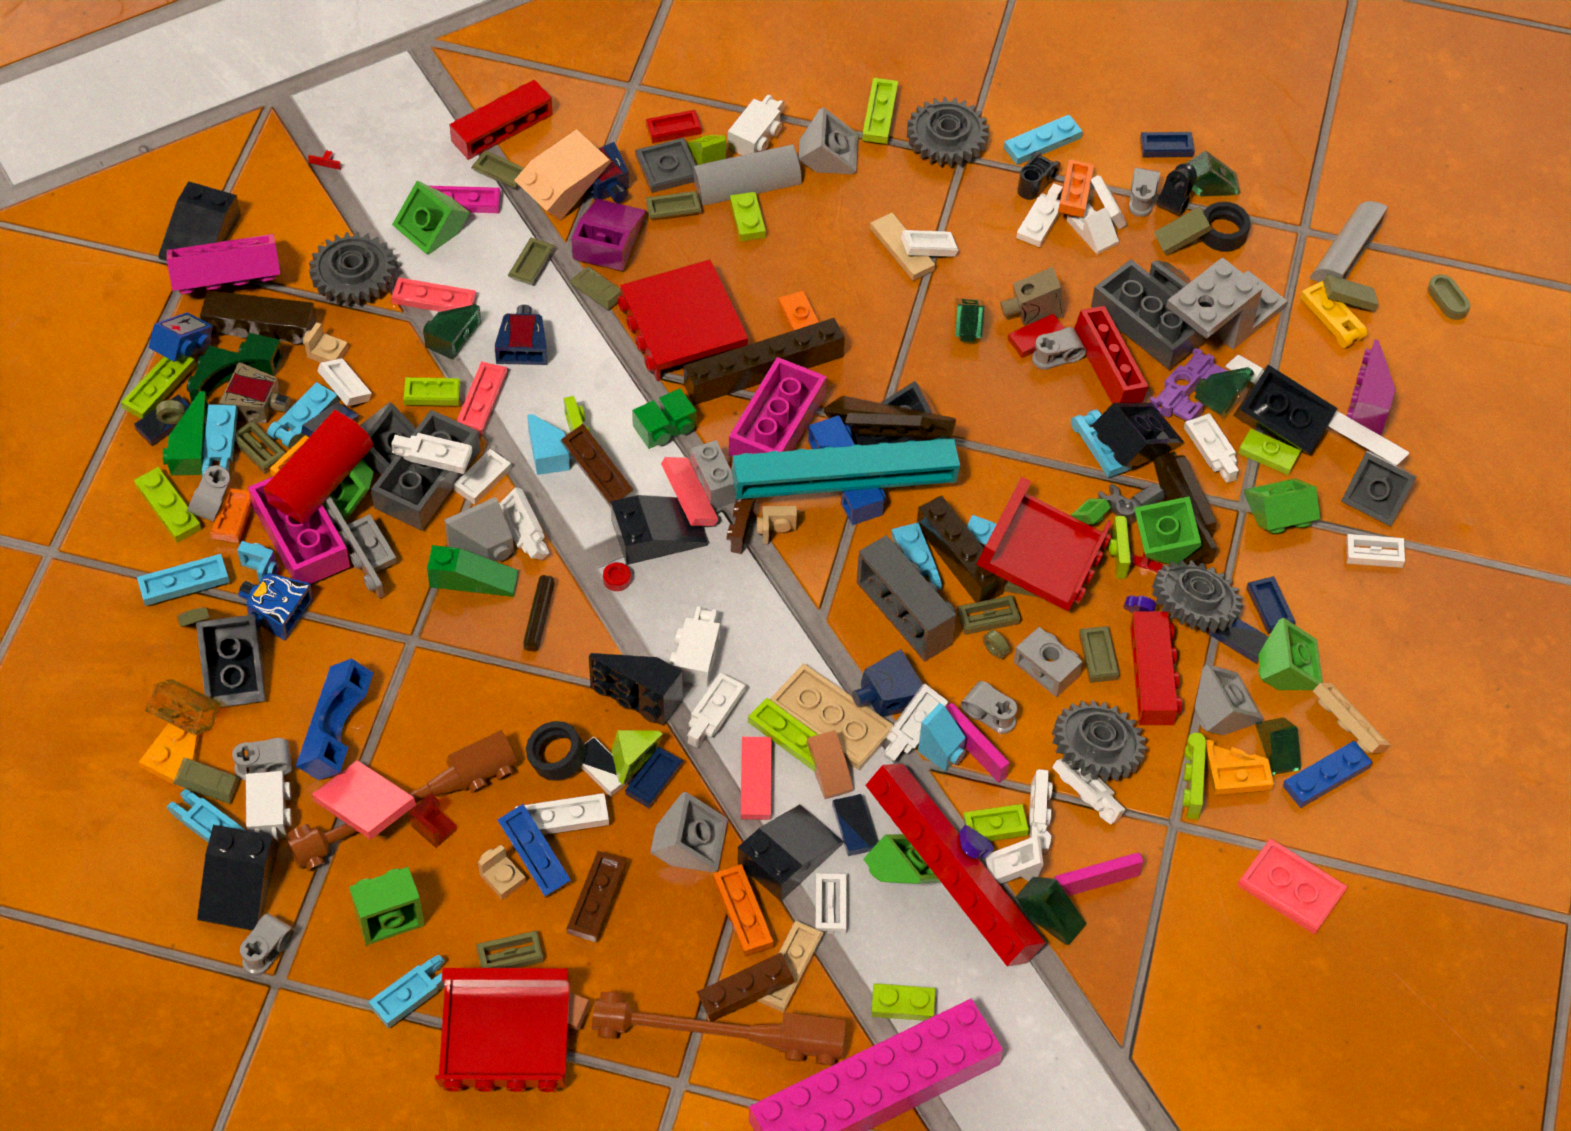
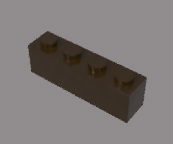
(264, 316)
(958, 549)

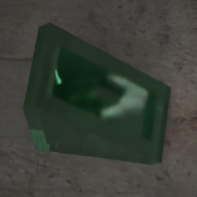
(1280, 745)

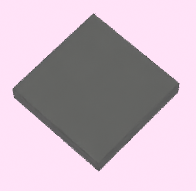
(666, 164)

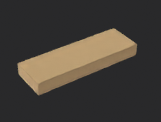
(889, 231)
(798, 953)

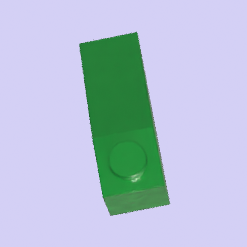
(187, 439)
(468, 572)

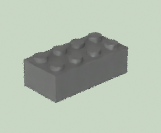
(1140, 312)
(416, 490)
(906, 597)

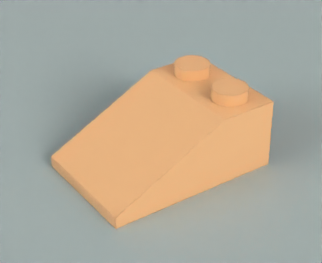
(563, 173)

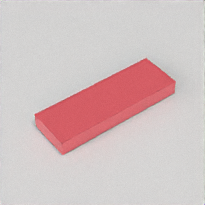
(431, 295)
(482, 396)
(689, 491)
(756, 778)

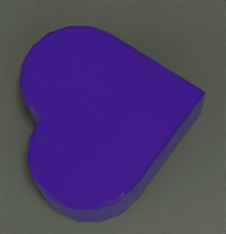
(1139, 603)
(974, 843)

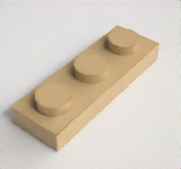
(1350, 718)

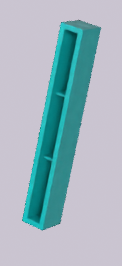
(845, 468)

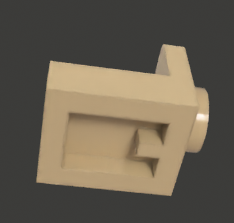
(323, 346)
(776, 519)
(500, 872)

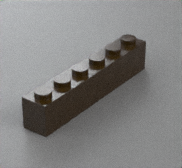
(750, 364)

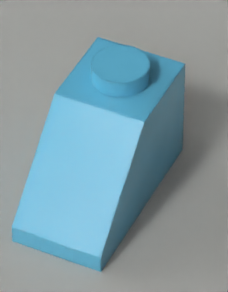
(546, 446)
(941, 739)

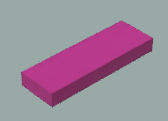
(474, 198)
(980, 746)
(1101, 874)

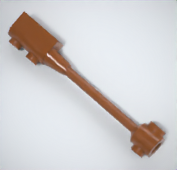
(467, 769)
(795, 1036)

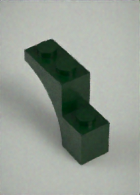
(219, 364)

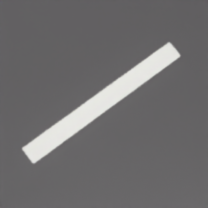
(1343, 424)

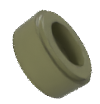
(170, 411)
(996, 644)

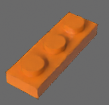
(1076, 188)
(743, 910)

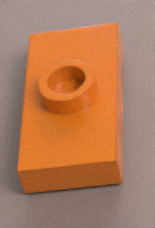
(797, 310)
(232, 515)

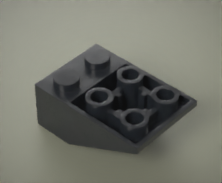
(638, 684)

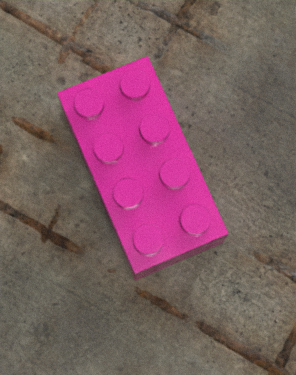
(223, 263)
(778, 410)
(306, 550)

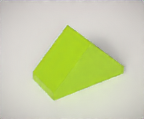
(708, 148)
(632, 751)

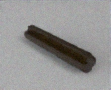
(538, 613)

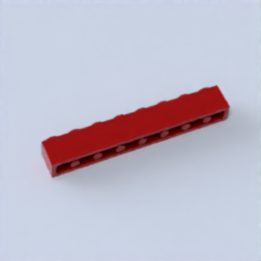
(961, 875)

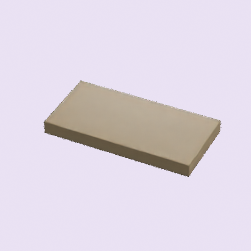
(828, 708)

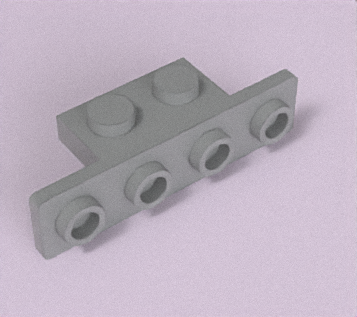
(367, 546)

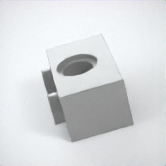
(713, 473)
(1054, 675)

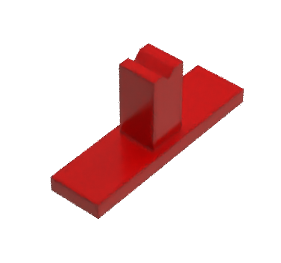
(325, 160)
(1144, 562)

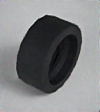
(1230, 212)
(543, 736)

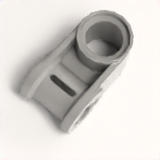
(1143, 189)
(1059, 347)
(209, 494)
(989, 706)
(262, 757)
(265, 944)

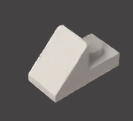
(1095, 229)
(1016, 861)

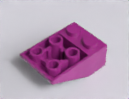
(607, 234)
(1375, 392)

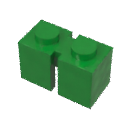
(658, 425)

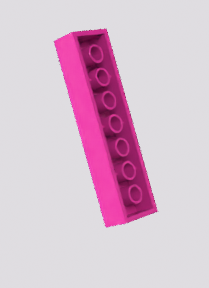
(886, 1076)

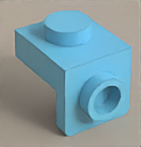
(257, 558)

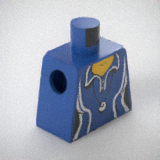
(277, 602)

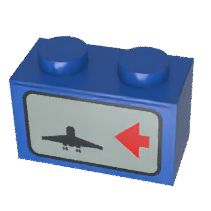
(180, 336)

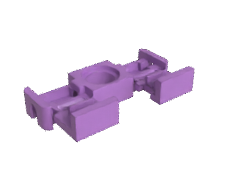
(1176, 397)

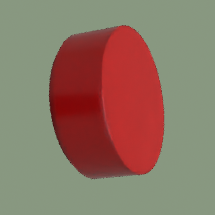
(616, 576)

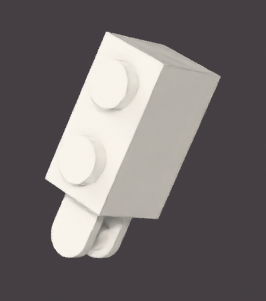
(756, 126)
(697, 647)
(267, 804)

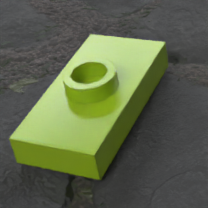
(432, 391)
(1269, 451)
(1120, 547)

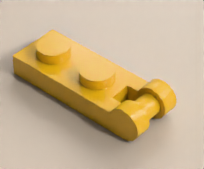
(1334, 315)

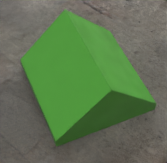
(1168, 530)

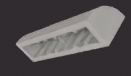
(746, 174)
(1351, 241)

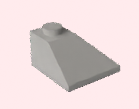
(829, 145)
(481, 531)
(1224, 702)
(690, 835)

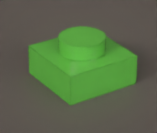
(1091, 511)

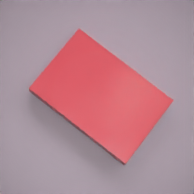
(364, 799)
(1292, 886)

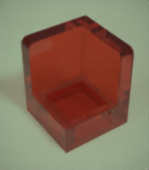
(431, 822)

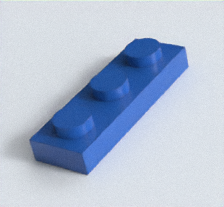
(1327, 774)
(534, 850)

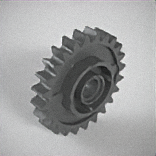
(947, 131)
(352, 268)
(1197, 596)
(1099, 740)

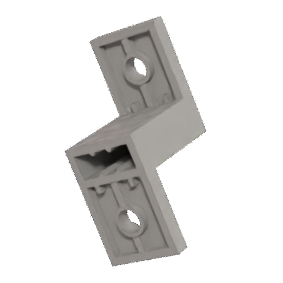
(1226, 303)

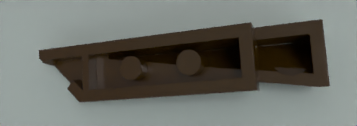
(882, 419)
(1178, 482)

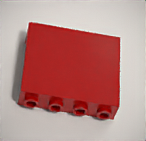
(681, 316)
(1043, 549)
(504, 1029)

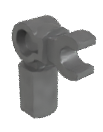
(1125, 507)

